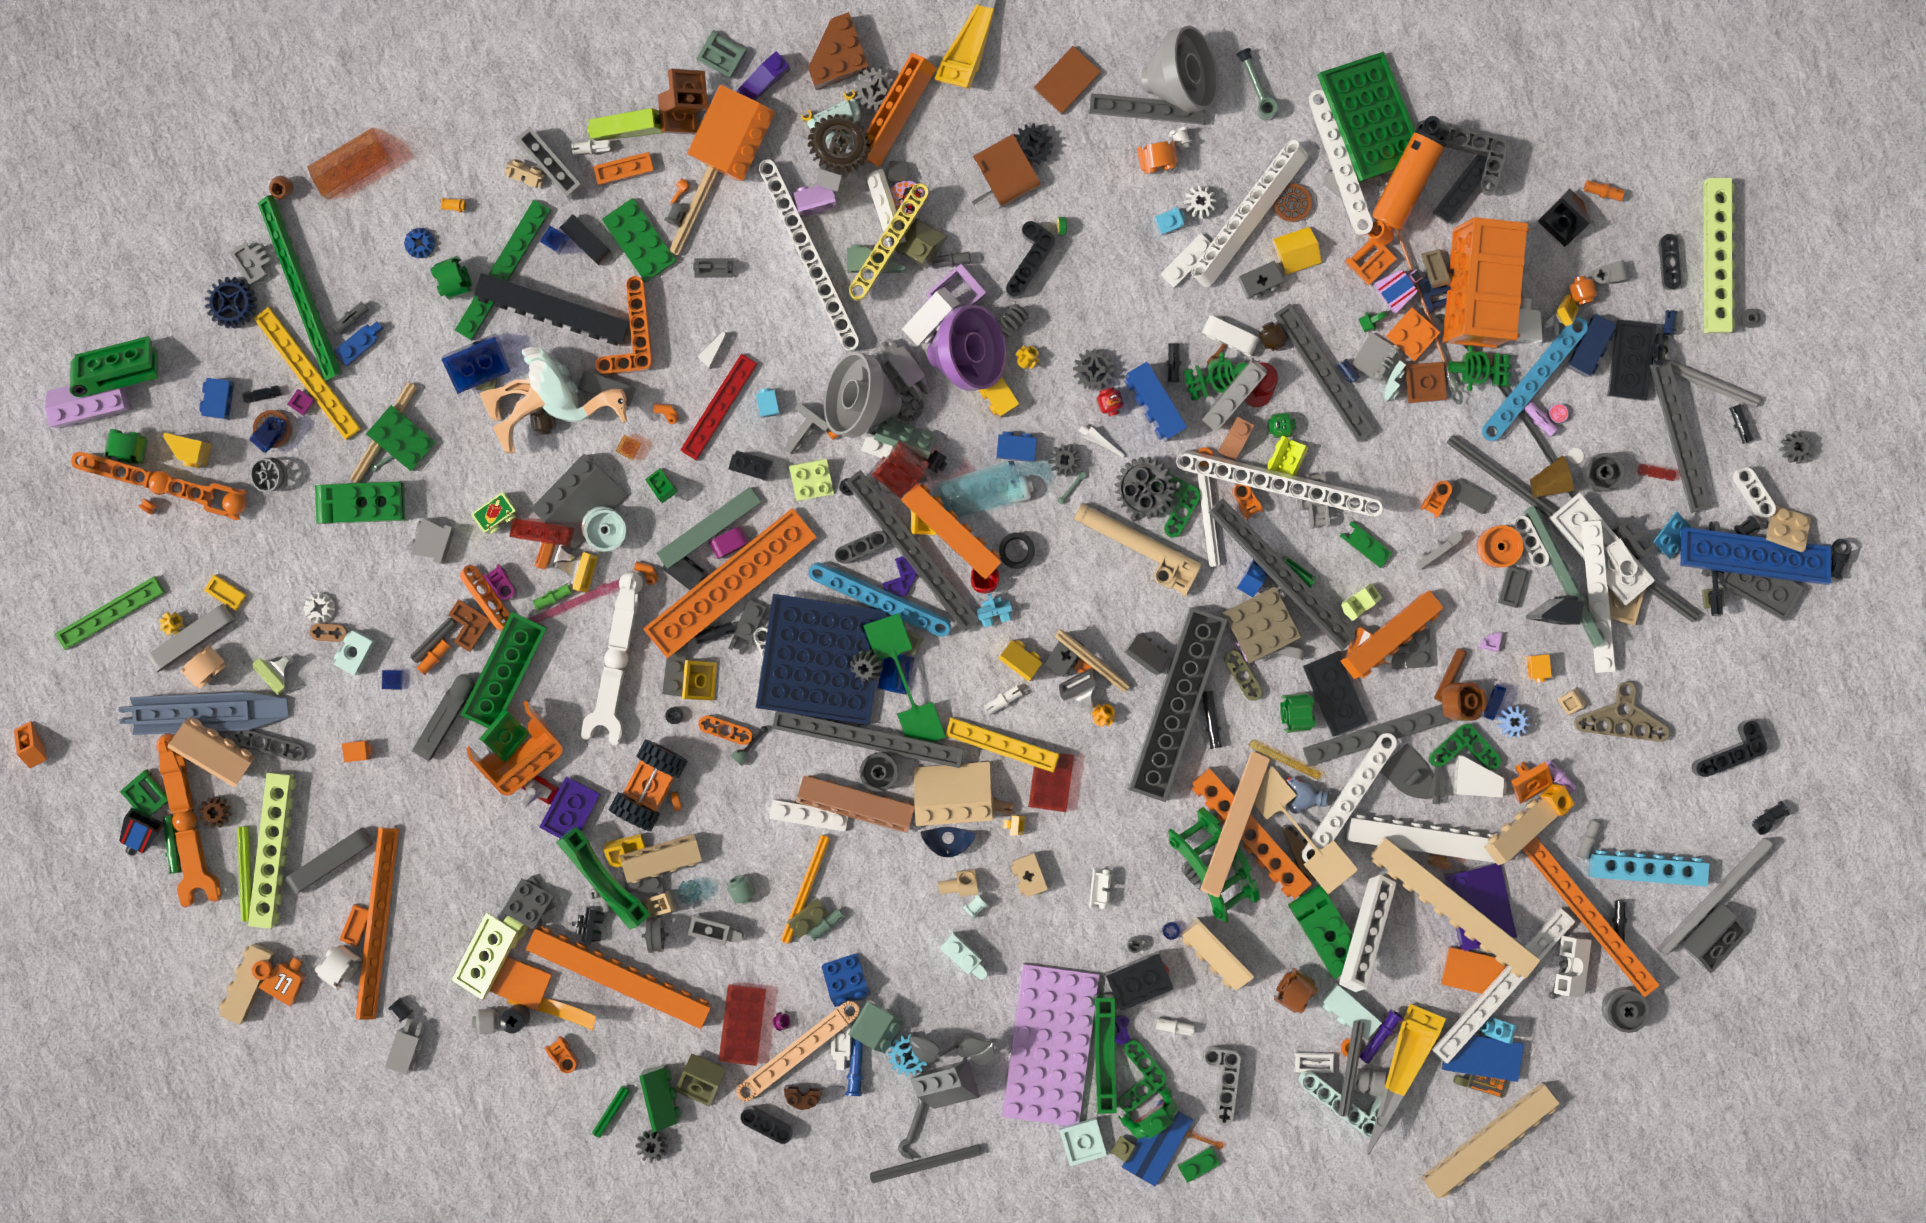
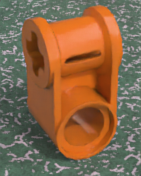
(1436, 499)
(1247, 501)
(561, 1054)

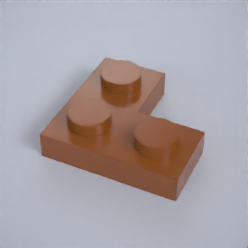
(474, 624)

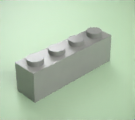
(549, 163)
(1234, 394)

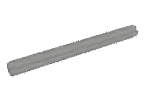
(1714, 385)

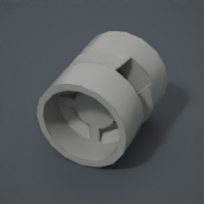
(1370, 1082)

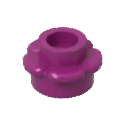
(781, 1021)

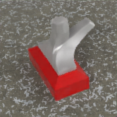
(539, 788)

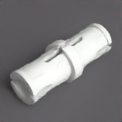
(1003, 700)

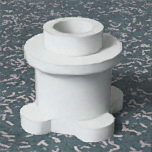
(1181, 138)

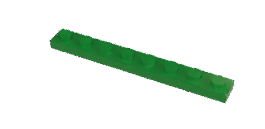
(505, 265)

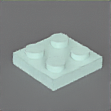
(1083, 1141)

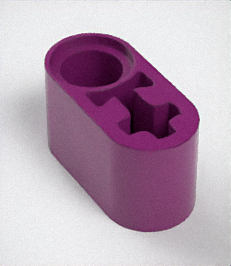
(729, 542)

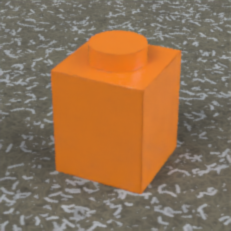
(357, 751)

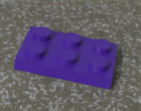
(569, 808)

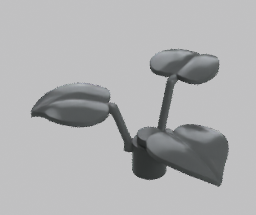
(979, 1050)

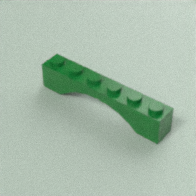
(624, 904)
(1105, 1053)

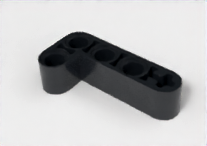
(1027, 263)
(1728, 754)

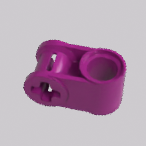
(498, 580)

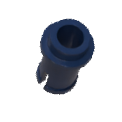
(1670, 322)
(1349, 371)

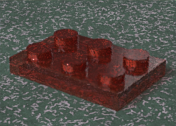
(1052, 789)

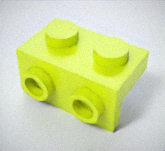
(1287, 456)

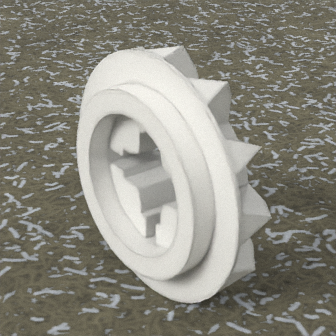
(327, 610)

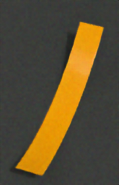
(565, 1011)

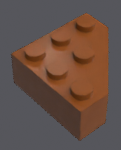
(838, 54)

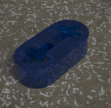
(1494, 702)

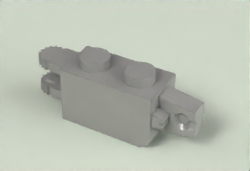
(904, 369)

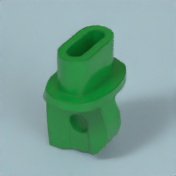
(1368, 322)

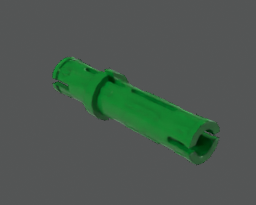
(171, 846)

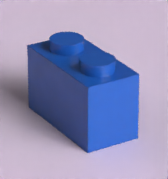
(217, 398)
(1016, 447)

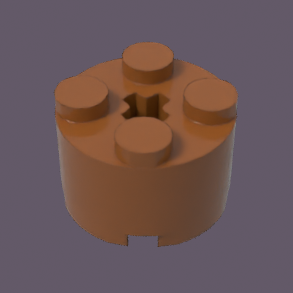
(1463, 701)
(1295, 991)

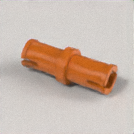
(1604, 190)
(433, 657)

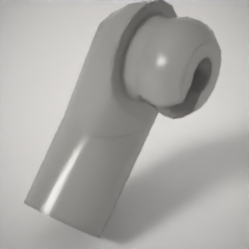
(605, 908)

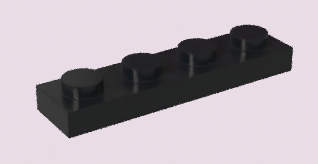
(1461, 189)

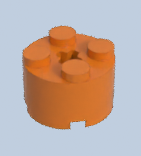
(1158, 156)

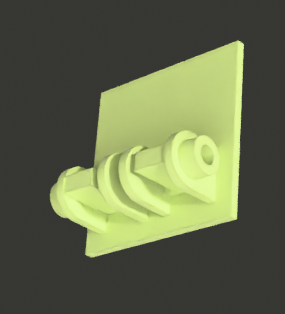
(811, 479)

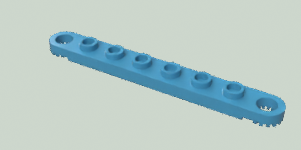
(1534, 379)
(879, 599)

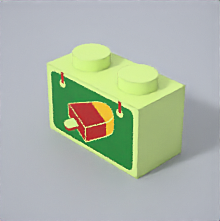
(495, 513)

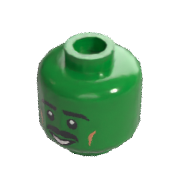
(1281, 425)

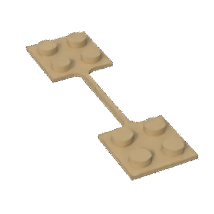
(1329, 864)

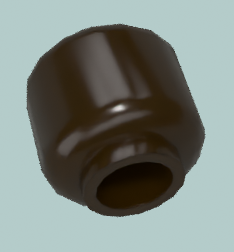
(1273, 336)
(542, 422)

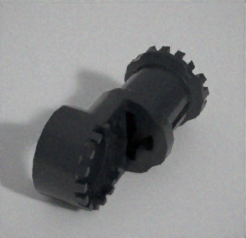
(1839, 560)
(1769, 818)

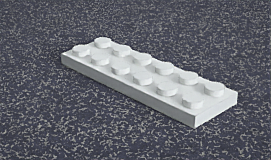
(1569, 520)

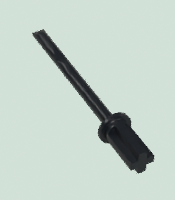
(1715, 594)

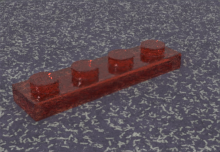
(541, 532)

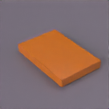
(1470, 970)
(521, 983)

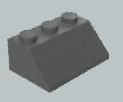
(1715, 937)
(946, 1085)

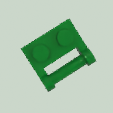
(139, 796)

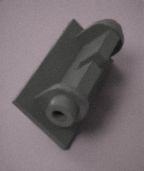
(713, 267)

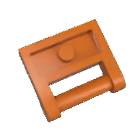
(1374, 265)

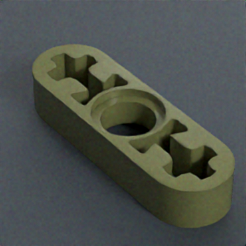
(1250, 676)

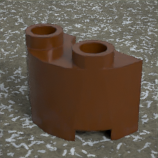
(802, 1100)

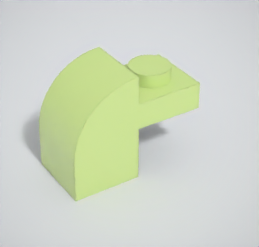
(1361, 601)

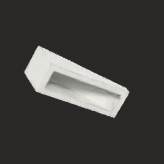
(712, 350)

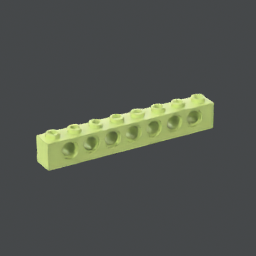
(1712, 322)
(257, 915)

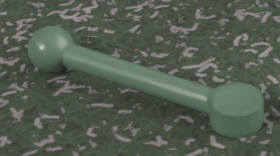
(374, 467)
(1061, 500)

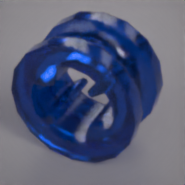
(1166, 934)

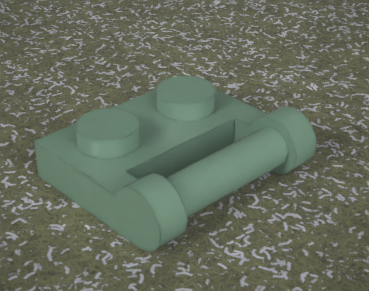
(718, 59)

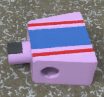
(1398, 288)

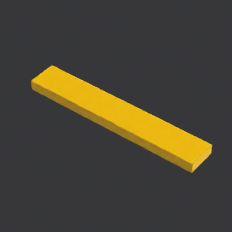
(1002, 744)

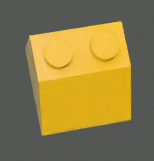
(191, 451)
(1020, 660)

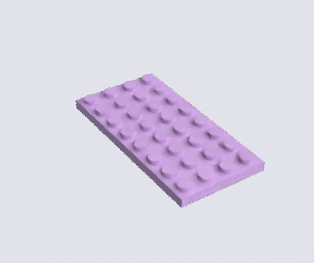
(1050, 1045)

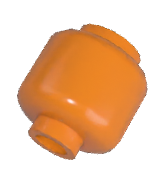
(1583, 290)

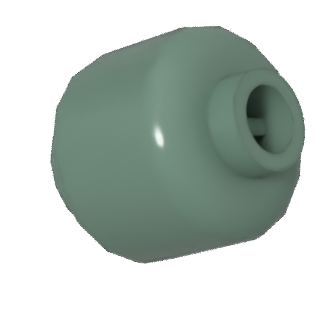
(741, 889)

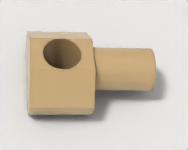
(964, 884)

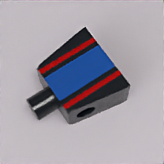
(139, 831)

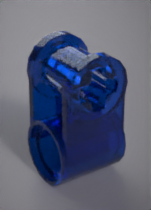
(266, 436)

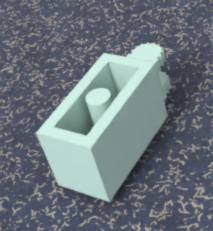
(963, 956)

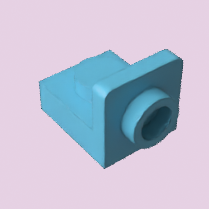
(1170, 220)

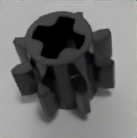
(936, 461)

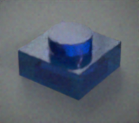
(392, 679)

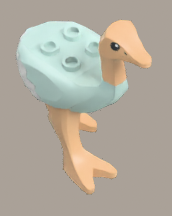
(546, 389)

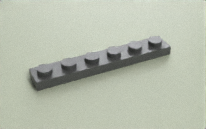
(1142, 109)

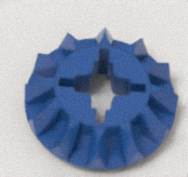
(420, 251)

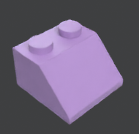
(814, 200)

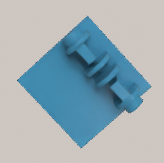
(1669, 538)

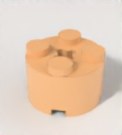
(202, 666)

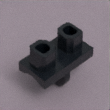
(589, 934)

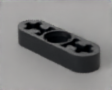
(1675, 275)

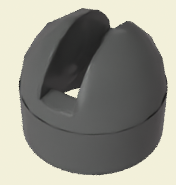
(1134, 948)

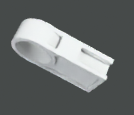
(1618, 554)

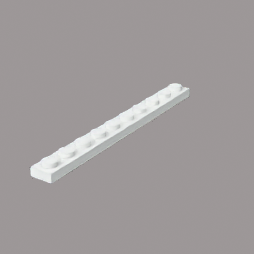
(1500, 989)

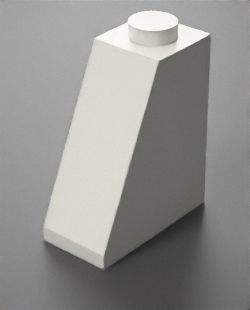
(1476, 780)

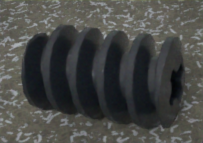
(512, 1025)

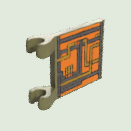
(1484, 1084)

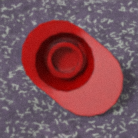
(1265, 388)

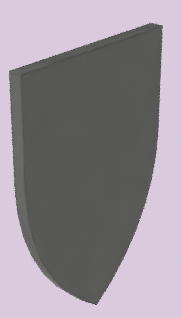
(1408, 773)

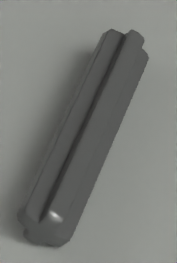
(433, 640)

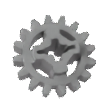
(865, 86)

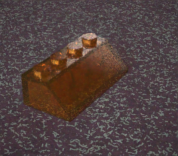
(349, 164)

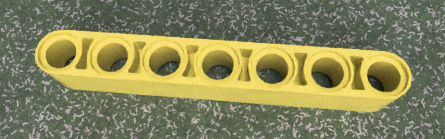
(890, 232)

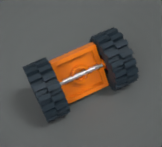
(648, 785)

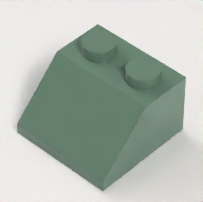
(876, 1027)

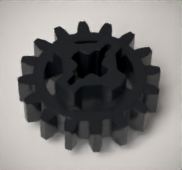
(1041, 141)

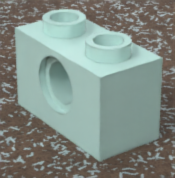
(363, 645)

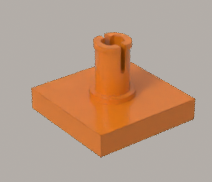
(1531, 781)

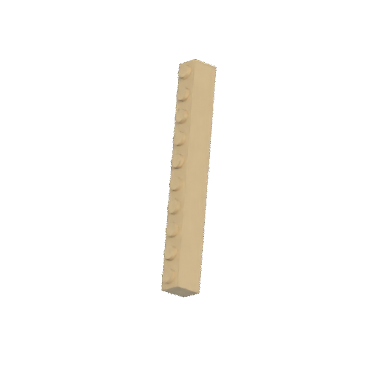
(1454, 907)

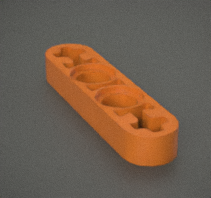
(483, 599)

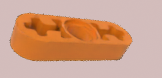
(741, 729)

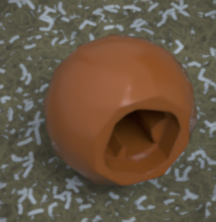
(281, 187)

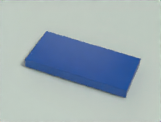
(1488, 1058)

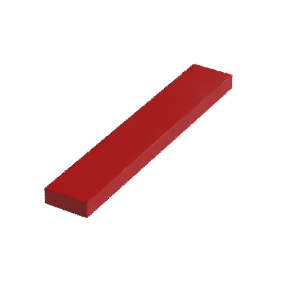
(718, 407)

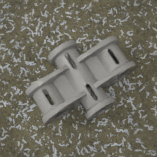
(1316, 510)

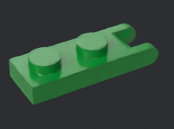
(1367, 545)

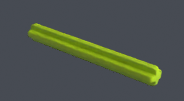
(244, 871)

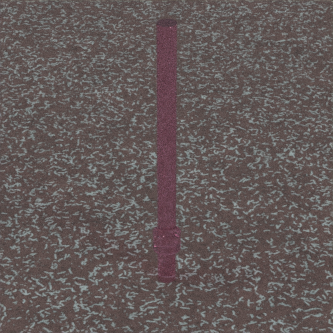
(603, 590)

